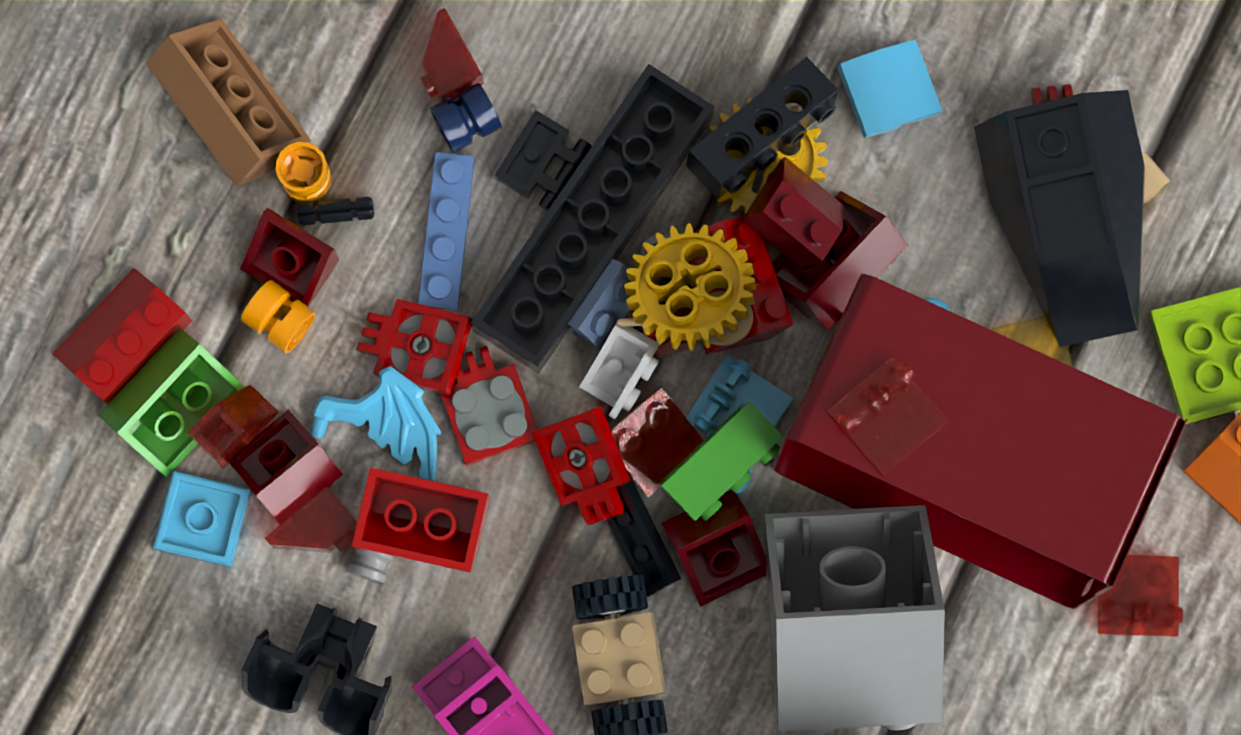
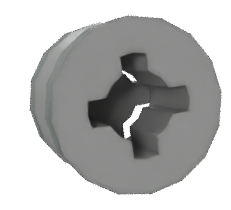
(370, 565)

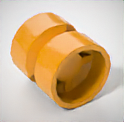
(303, 172)
(268, 306)

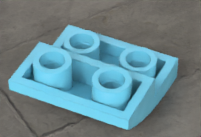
(889, 88)

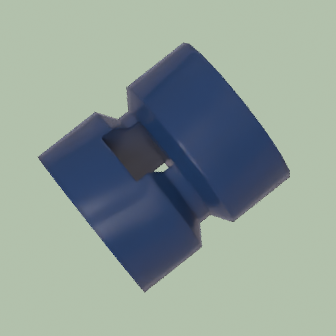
(466, 117)

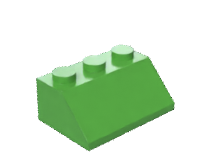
(168, 400)
(722, 462)

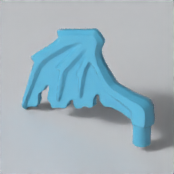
(394, 417)

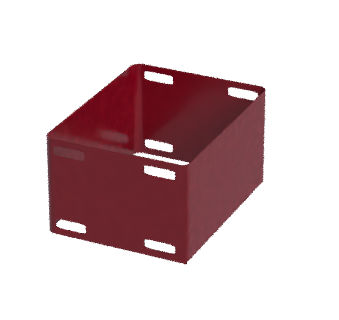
(1028, 477)

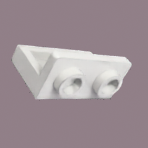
(619, 367)

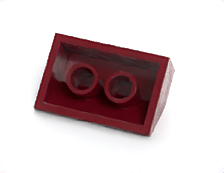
(863, 247)

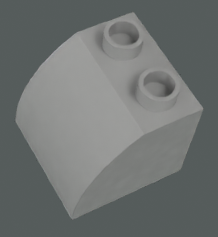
(854, 619)

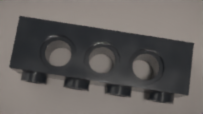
(800, 85)

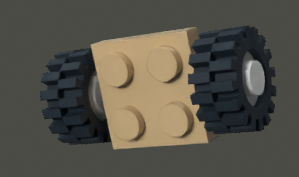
(619, 656)

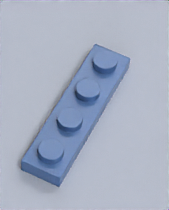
(446, 231)

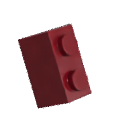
(796, 215)
(285, 467)
(717, 552)

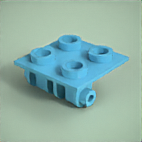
(730, 388)

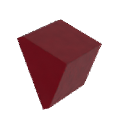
(289, 257)

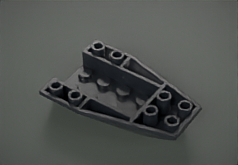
(1072, 208)

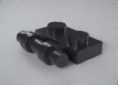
(532, 155)

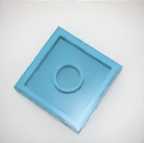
(202, 519)

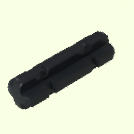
(335, 211)

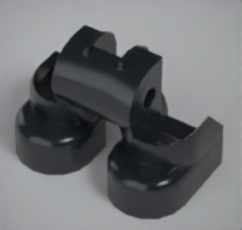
(282, 677)

